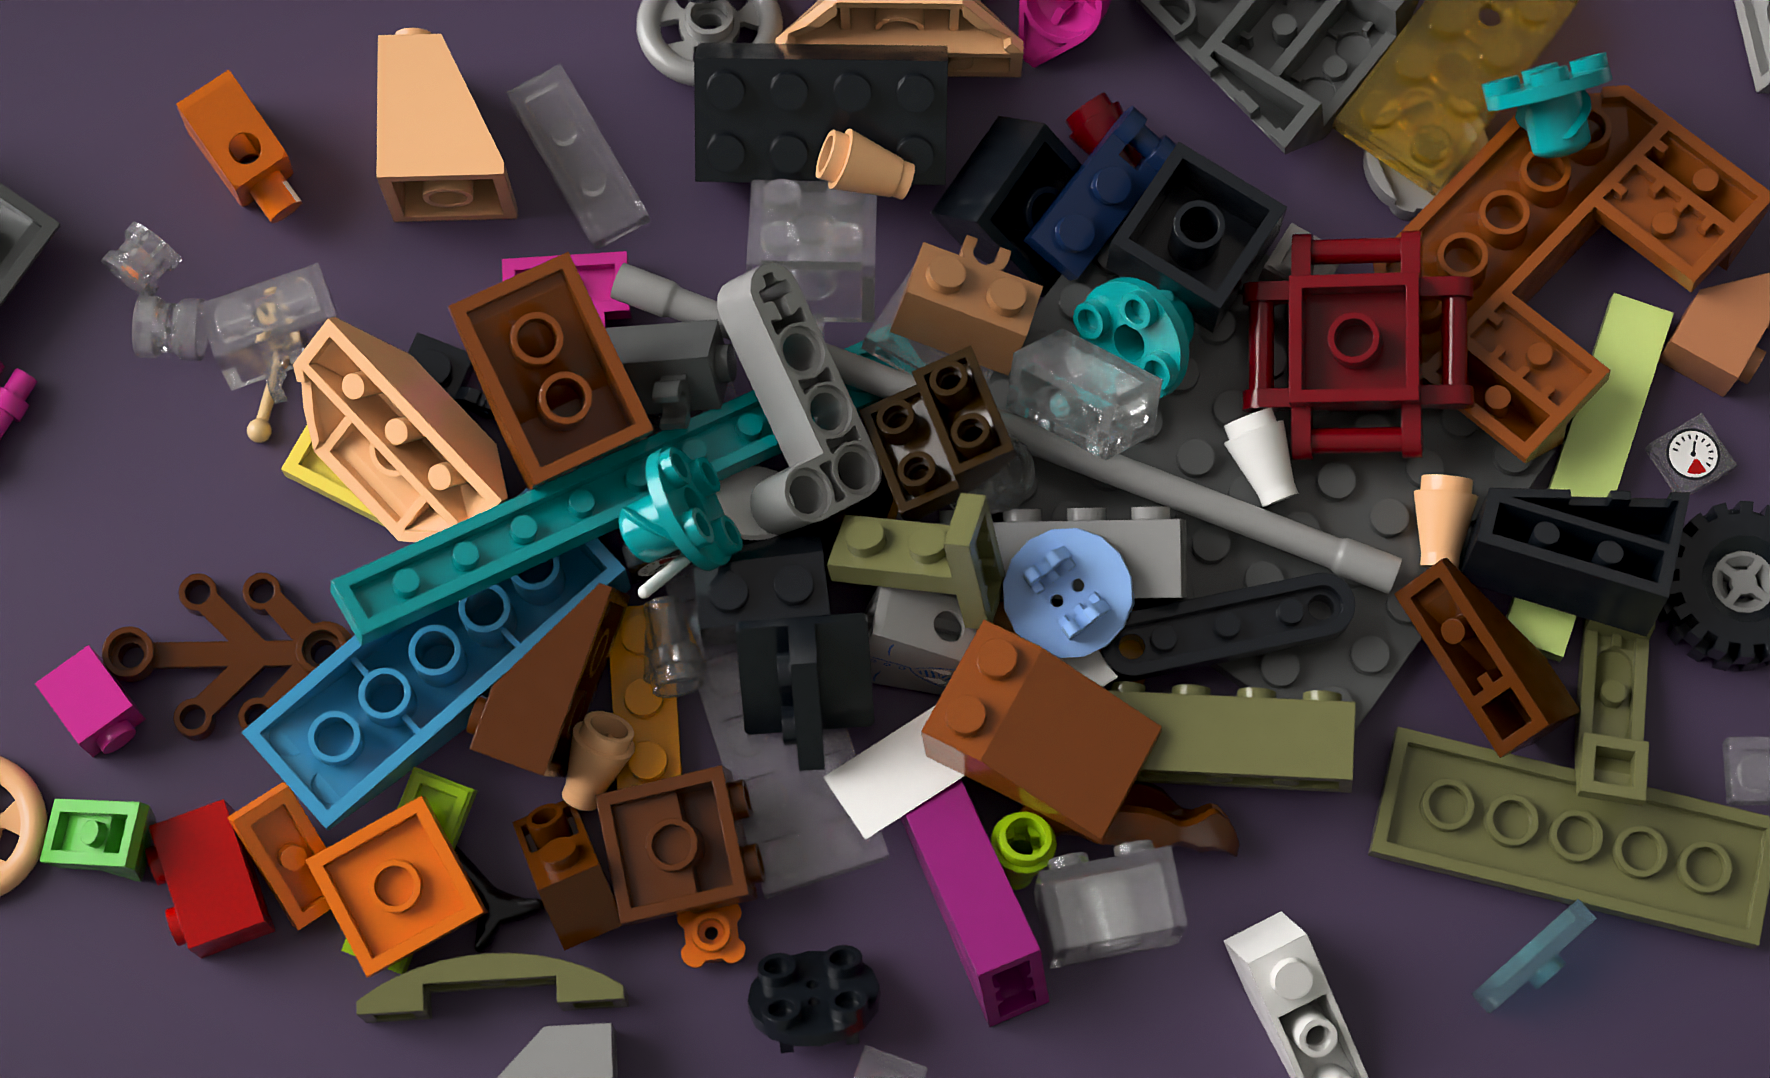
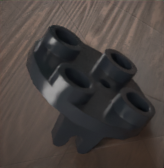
(813, 997)

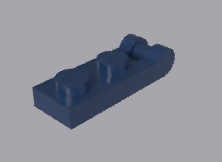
(1099, 196)

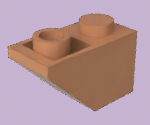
(1721, 334)

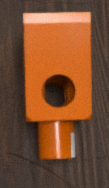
(231, 130)

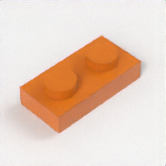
(279, 842)

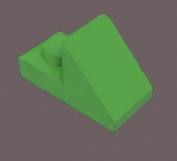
(99, 836)

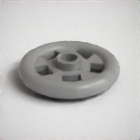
(677, 58)

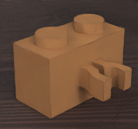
(965, 303)

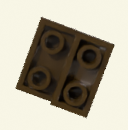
(938, 435)

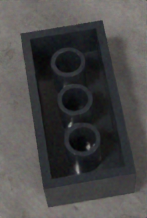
(772, 106)

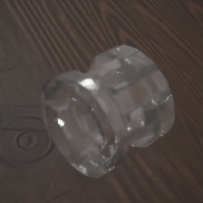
(141, 259)

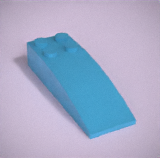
(407, 694)

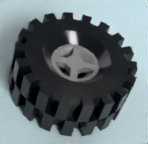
(1711, 553)

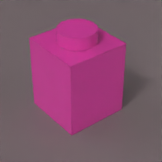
(91, 703)

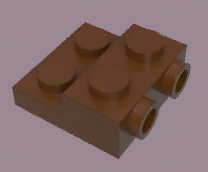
(680, 845)

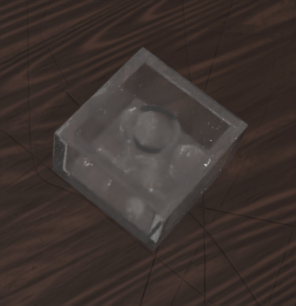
(822, 239)
(1109, 904)

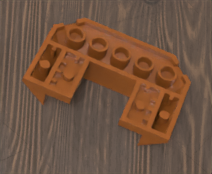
(1523, 216)

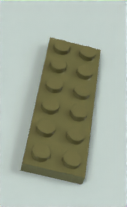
(1528, 832)

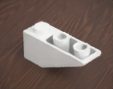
(1294, 1000)

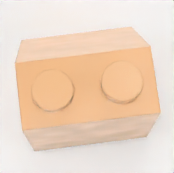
(431, 138)

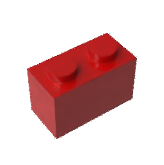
(209, 881)

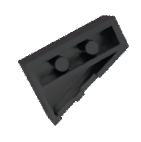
(1579, 554)

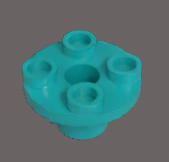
(1552, 103)
(1139, 326)
(680, 513)

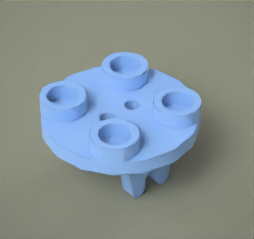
(1048, 568)

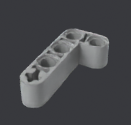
(771, 317)

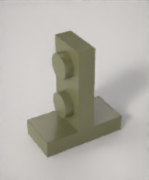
(927, 557)

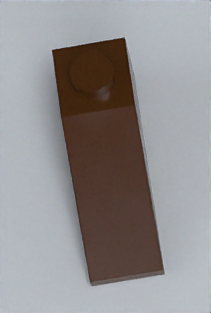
(1486, 659)

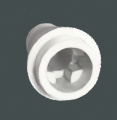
(1263, 455)

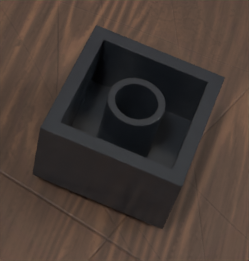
(1197, 234)

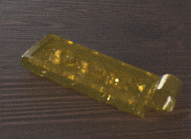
(1426, 95)

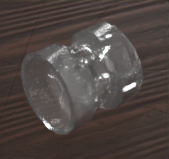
(168, 328)

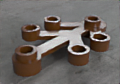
(242, 655)

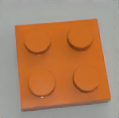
(396, 886)

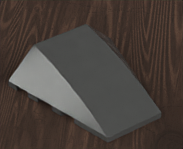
(1285, 59)

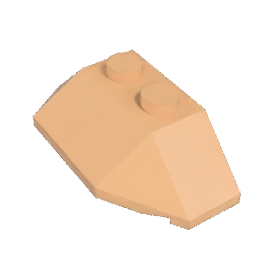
(973, 34)
(395, 434)

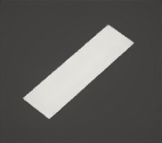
(899, 776)

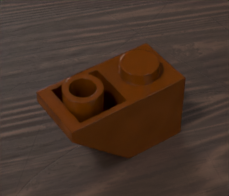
(567, 873)

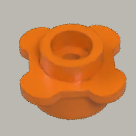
(724, 947)

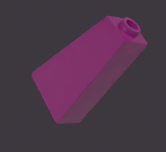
(977, 905)

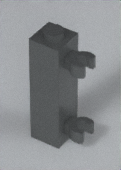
(676, 367)

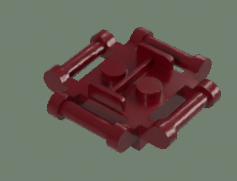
(1357, 344)

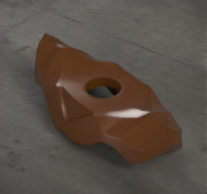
(1155, 816)

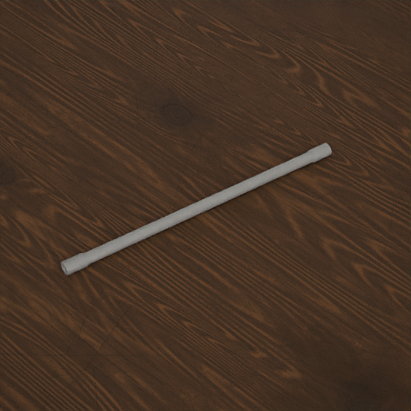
(1341, 555)

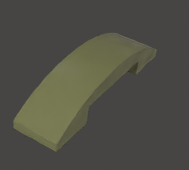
(1611, 723)
(410, 993)

